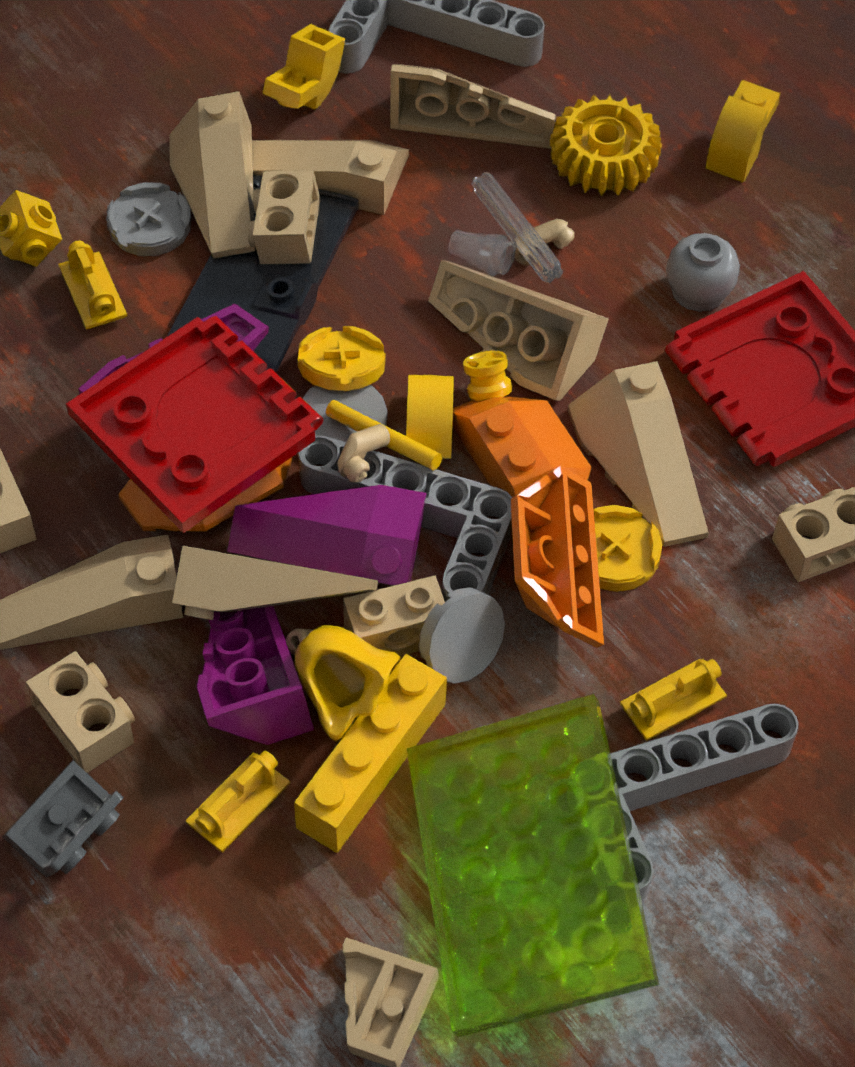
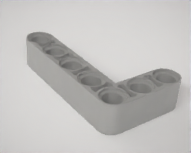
(469, 24)
(464, 520)
(708, 767)

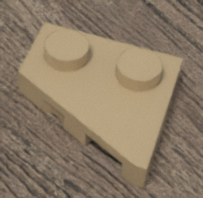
(384, 1001)

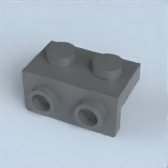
(62, 820)

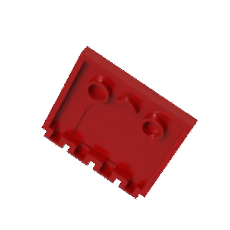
(774, 369)
(195, 420)

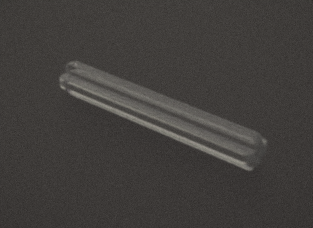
(517, 227)

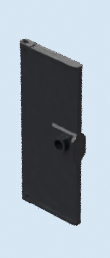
(272, 292)

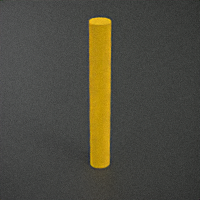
(398, 441)

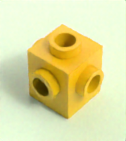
(27, 228)

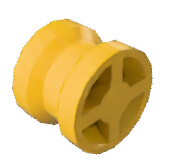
(487, 375)

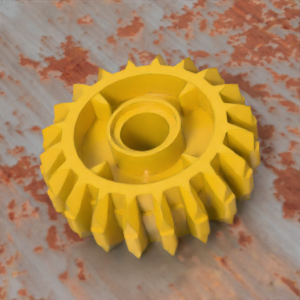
(605, 144)

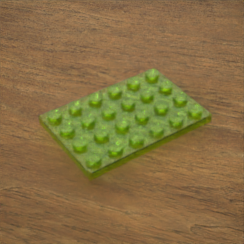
(529, 867)

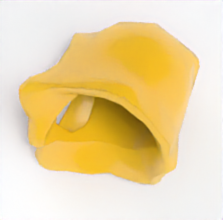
(342, 676)

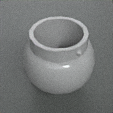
(702, 271)

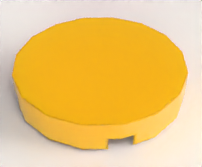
(341, 358)
(626, 548)

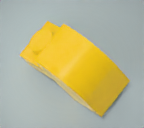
(309, 69)
(740, 130)
(431, 412)

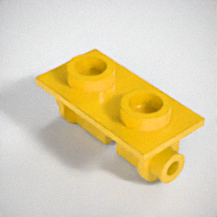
(91, 286)
(675, 698)
(238, 800)

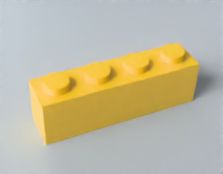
(370, 754)

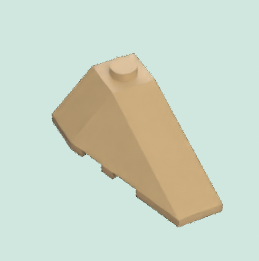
(451, 106)
(346, 167)
(216, 170)
(543, 337)
(638, 441)
(231, 583)
(103, 593)

